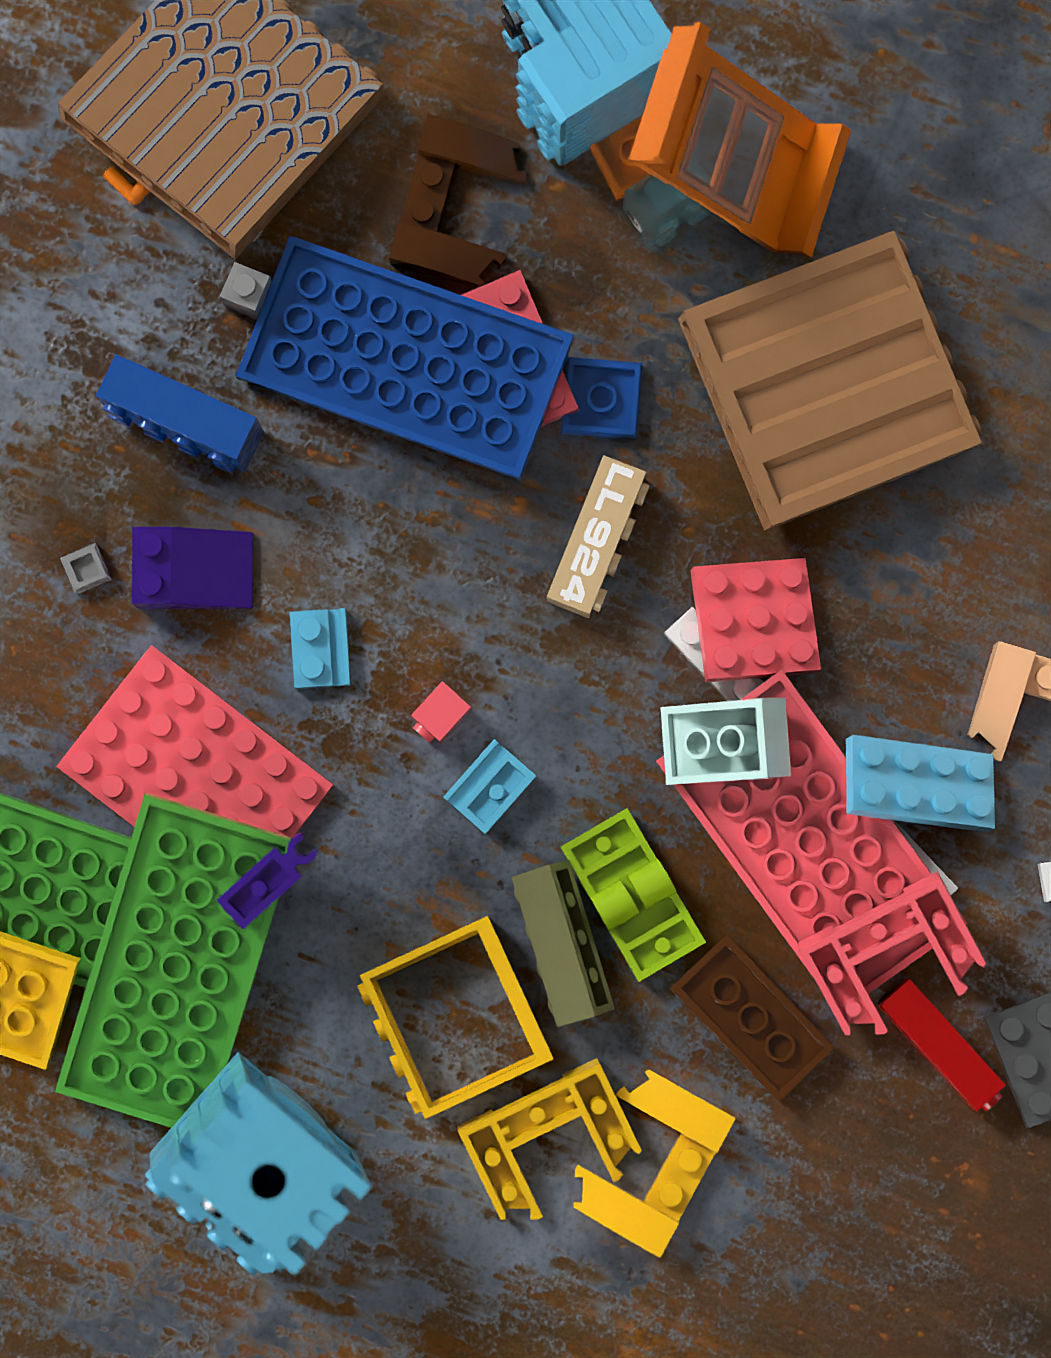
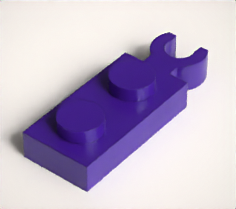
(264, 882)

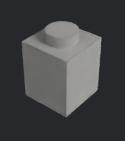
(245, 290)

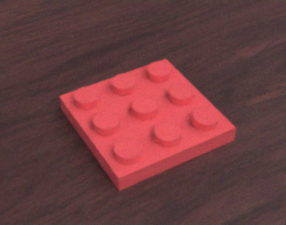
(755, 619)

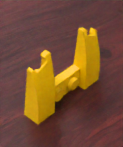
(494, 1134)
(656, 1218)

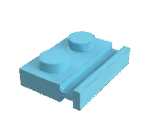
(320, 648)
(489, 786)

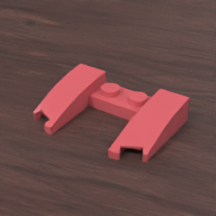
(837, 950)

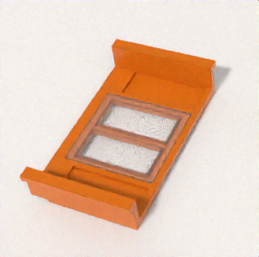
(737, 146)

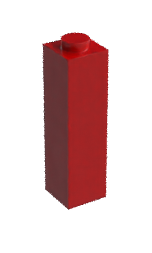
(942, 1046)

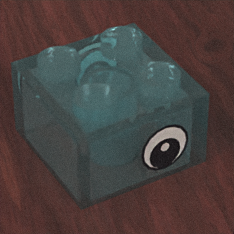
(659, 210)

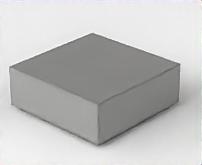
(86, 568)

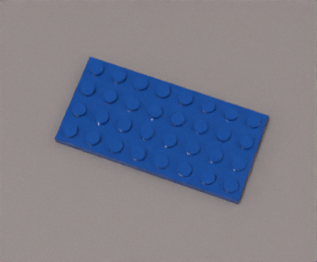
(405, 357)

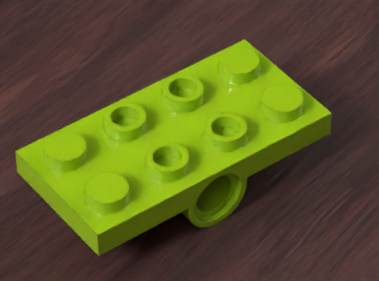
(633, 894)

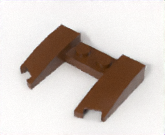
(417, 239)

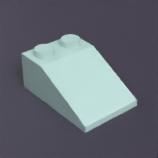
(726, 741)

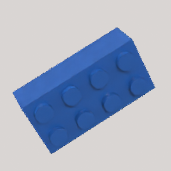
(179, 413)

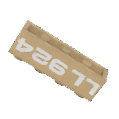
(596, 537)

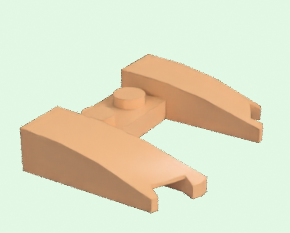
(1007, 678)

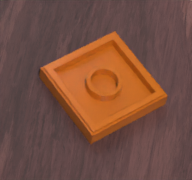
(613, 161)

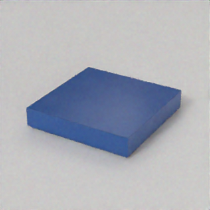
(606, 398)

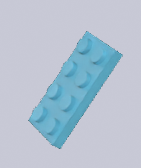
(919, 783)

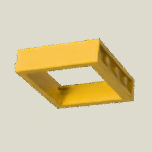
(402, 1059)

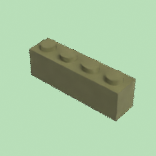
(562, 943)

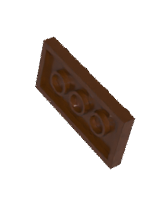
(752, 1018)

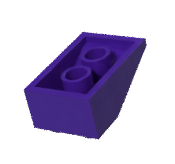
(191, 568)

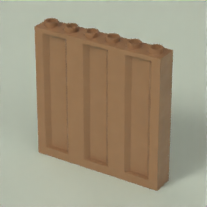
(830, 379)

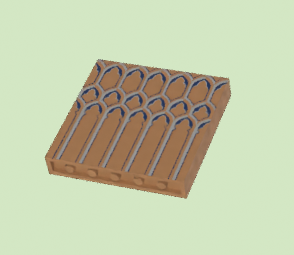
(221, 109)

